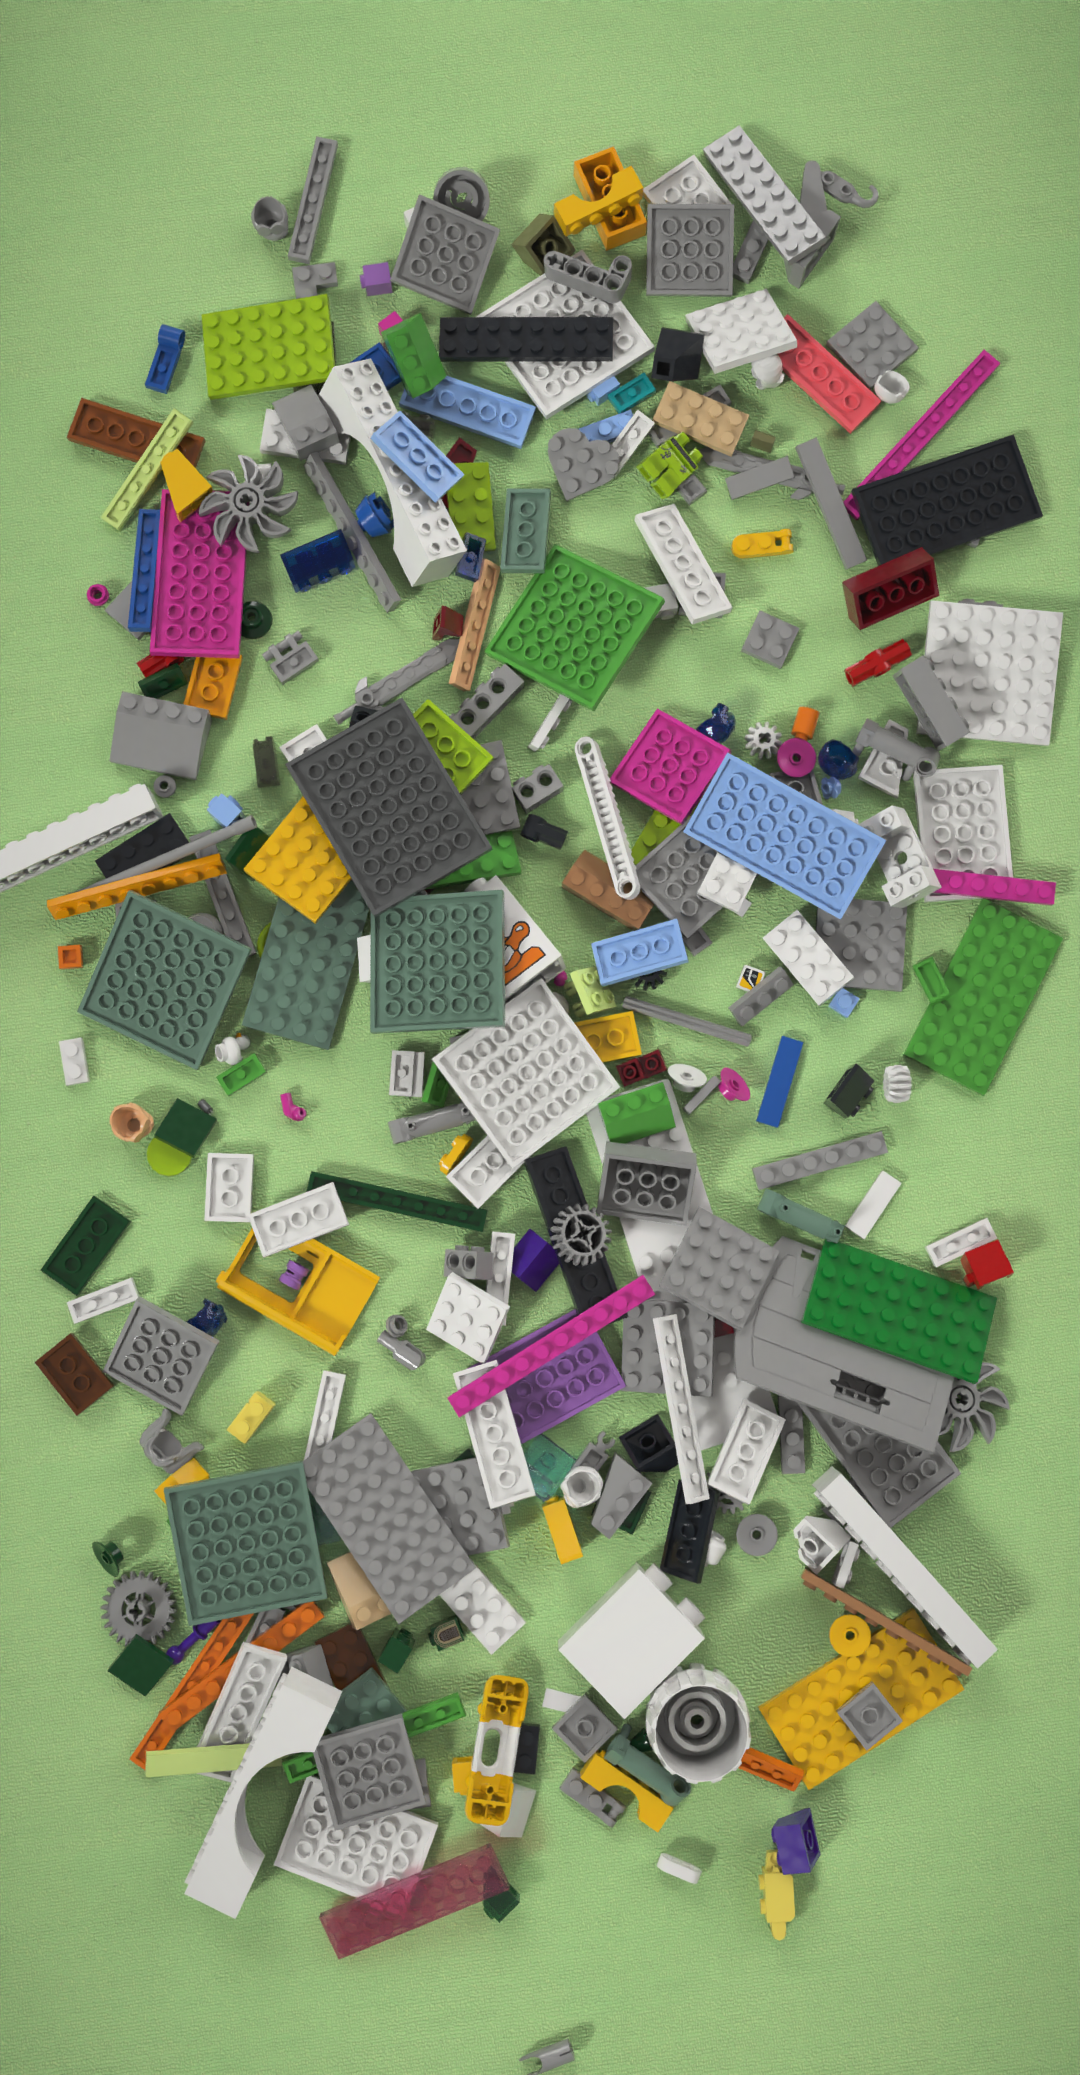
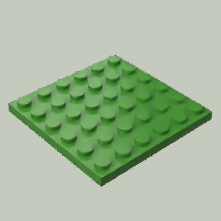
(574, 627)

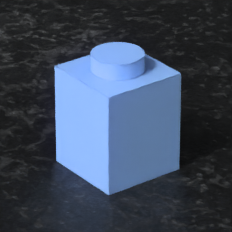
(600, 393)

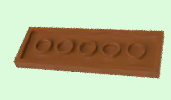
(123, 433)

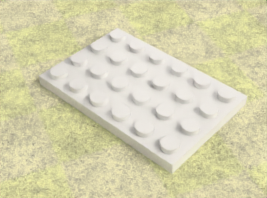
(964, 822)
(357, 1856)

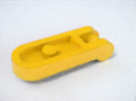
(762, 544)

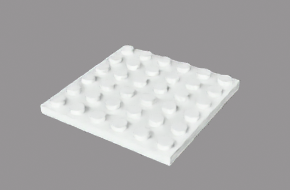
(560, 384)
(997, 668)
(528, 1076)

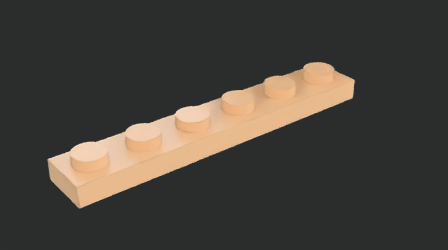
(474, 626)

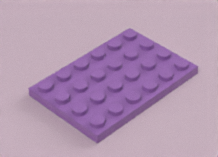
(561, 1385)

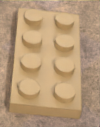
(700, 418)

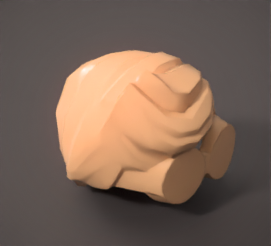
(131, 1122)

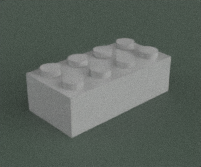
(931, 703)

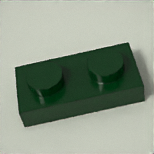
(163, 682)

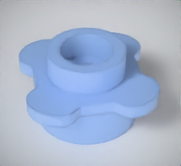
(830, 787)

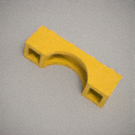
(577, 214)
(602, 1774)

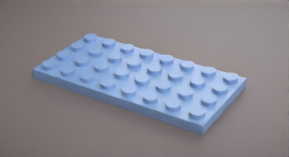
(784, 836)

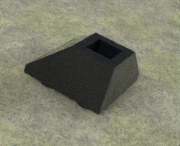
(677, 355)

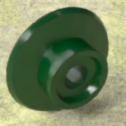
(261, 623)
(108, 1556)

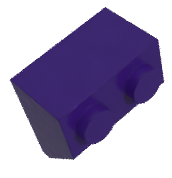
(796, 1842)

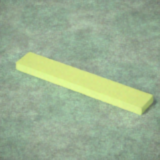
(146, 470)
(198, 1760)

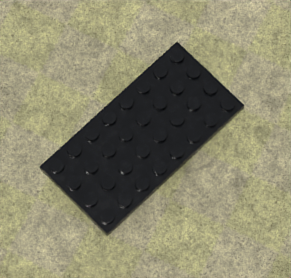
(948, 501)

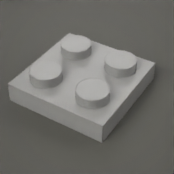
(770, 639)
(869, 1715)
(584, 1728)

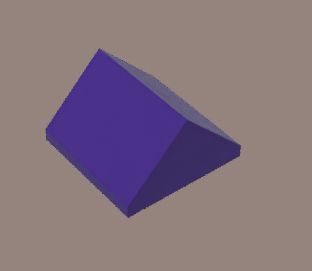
(533, 1260)

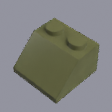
(540, 238)

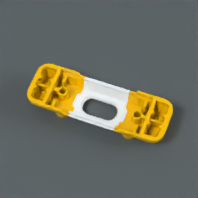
(492, 1786)

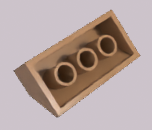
(593, 883)

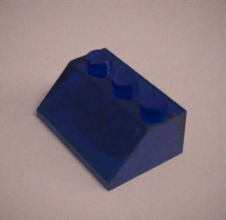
(318, 561)

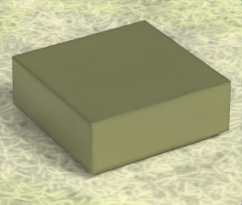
(762, 441)

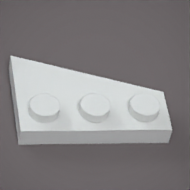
(882, 770)

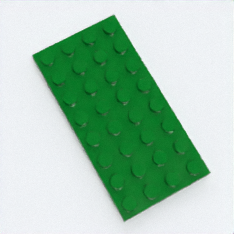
(900, 1310)

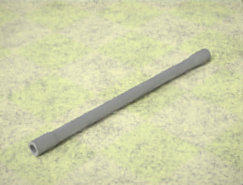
(237, 828)

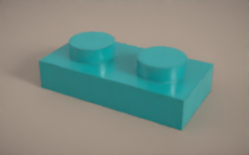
(632, 393)

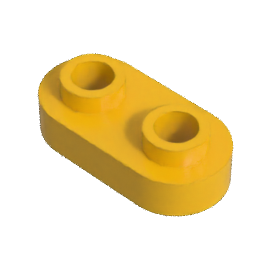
(451, 1160)

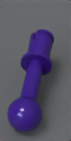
(200, 1632)

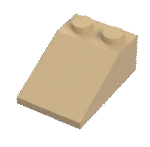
(356, 1592)

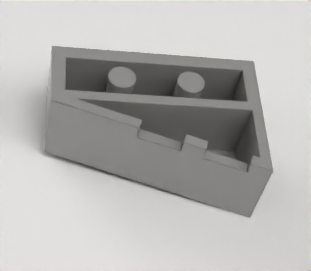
(619, 1495)

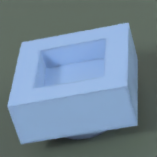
(843, 1002)

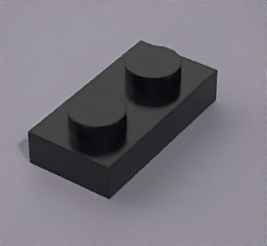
(527, 1749)

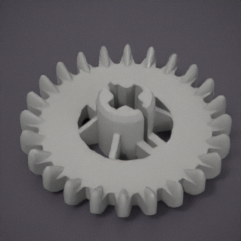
(140, 1585)

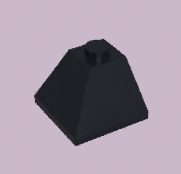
(650, 1446)

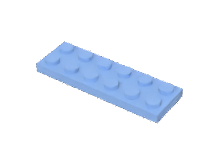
(474, 410)

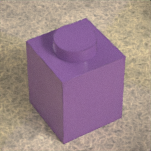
(376, 279)

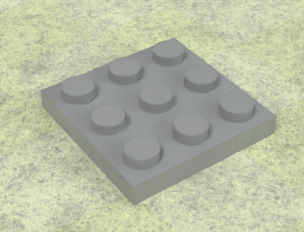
(872, 345)

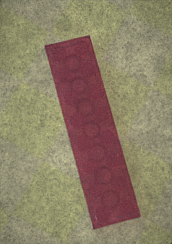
(414, 1901)

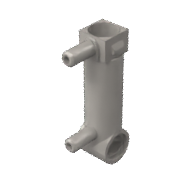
(899, 749)
(430, 1122)

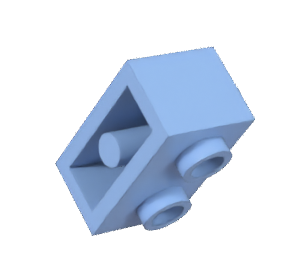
(225, 810)

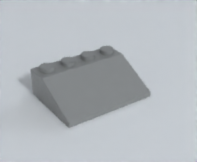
(159, 735)
(646, 1183)

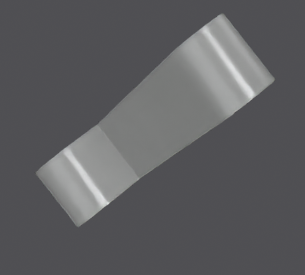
(560, 266)

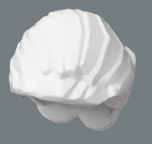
(768, 372)
(582, 1486)

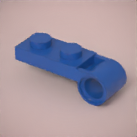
(165, 359)

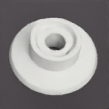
(686, 1077)

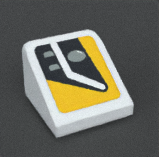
(749, 978)

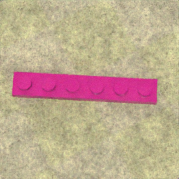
(996, 887)

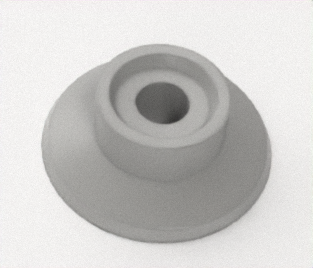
(766, 1540)

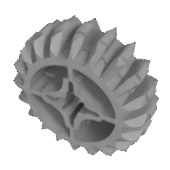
(576, 1227)

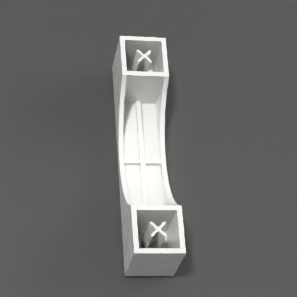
(423, 530)
(229, 1853)

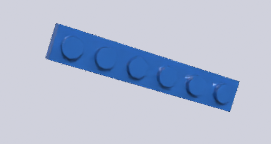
(144, 571)

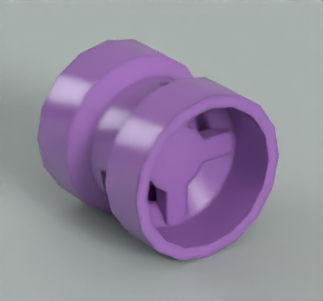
(294, 1275)

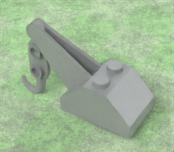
(814, 203)

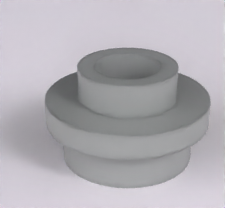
(169, 791)
(396, 1325)

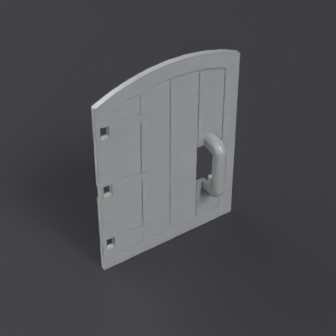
(806, 1362)

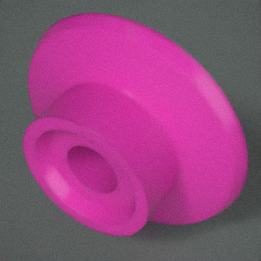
(804, 752)
(733, 1085)

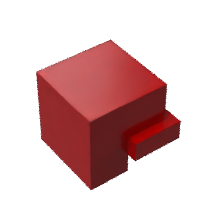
(985, 1265)

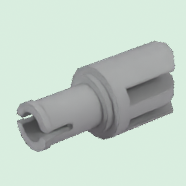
(403, 1351)

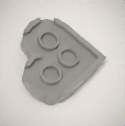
(581, 463)

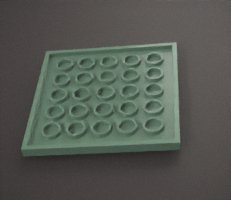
(438, 963)
(164, 980)
(245, 1543)

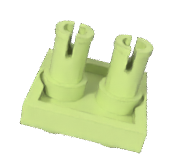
(592, 995)

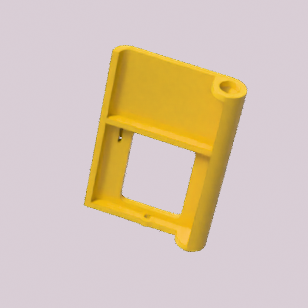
(326, 1303)

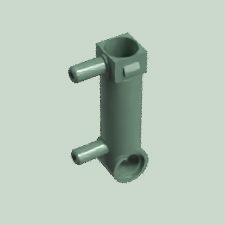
(800, 1216)
(670, 1787)

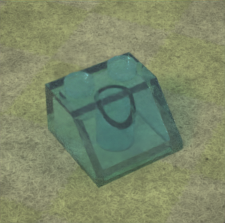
(547, 1466)

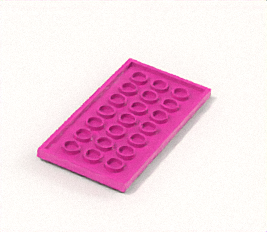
(196, 587)

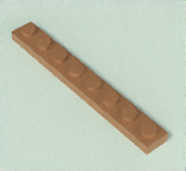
(892, 1627)

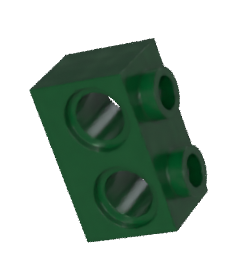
(397, 1649)

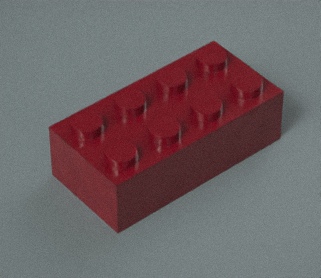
(891, 588)

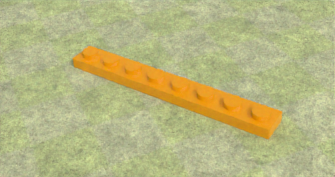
(142, 884)

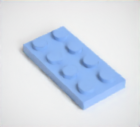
(417, 456)
(639, 952)

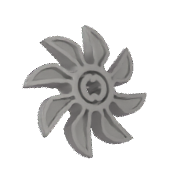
(250, 492)
(970, 1407)

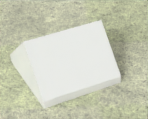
(519, 1812)

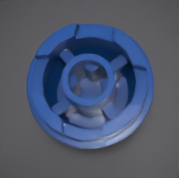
(374, 516)

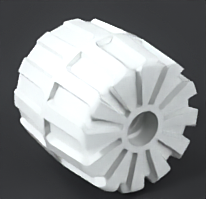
(712, 1745)

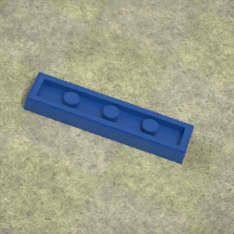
(779, 1081)

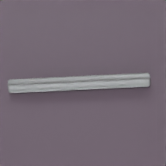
(687, 1021)

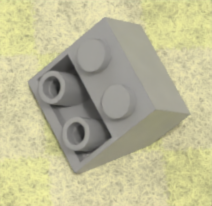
(310, 1661)

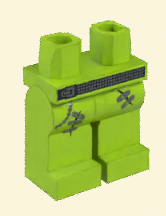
(675, 459)

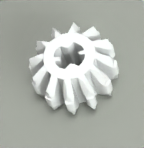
(760, 733)
(897, 1084)

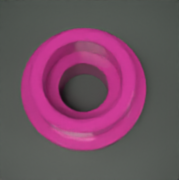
(93, 590)

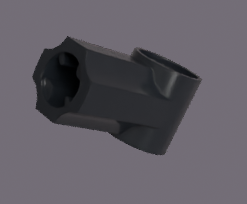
(538, 829)

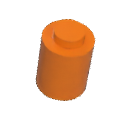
(805, 723)

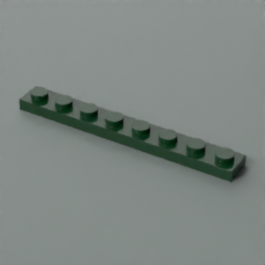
(402, 1202)

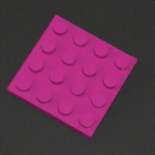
(669, 766)

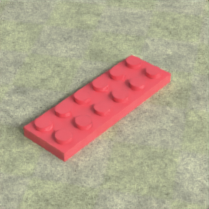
(827, 380)

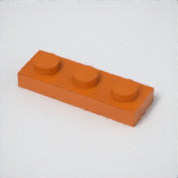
(771, 1769)

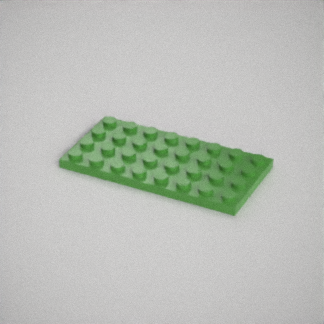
(991, 990)

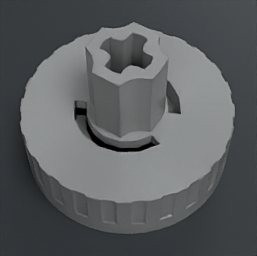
(460, 181)

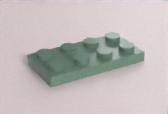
(525, 531)

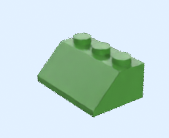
(414, 355)
(637, 1114)

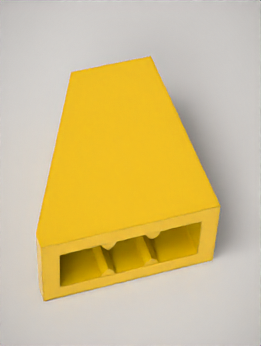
(184, 483)
(562, 1529)

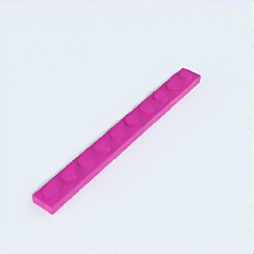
(930, 423)
(550, 1346)

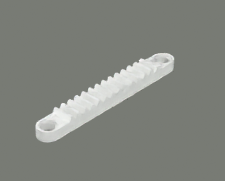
(607, 818)

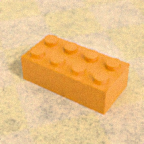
(594, 181)

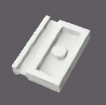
(407, 1073)

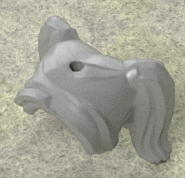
(164, 1448)

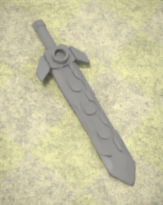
(742, 462)
(401, 680)

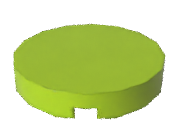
(166, 1159)

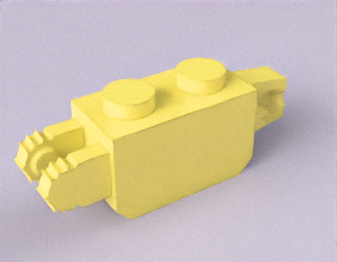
(777, 1895)

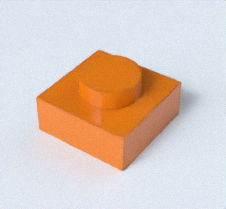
(70, 957)

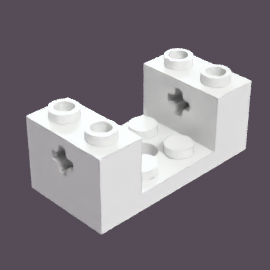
(916, 876)

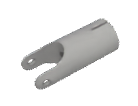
(552, 2056)

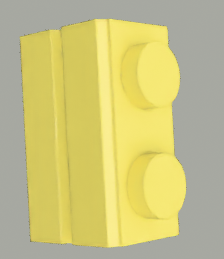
(251, 1417)

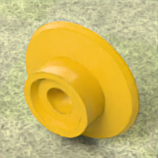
(858, 1643)

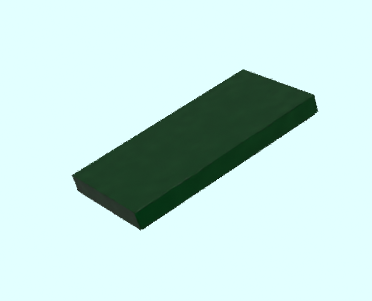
(85, 1245)

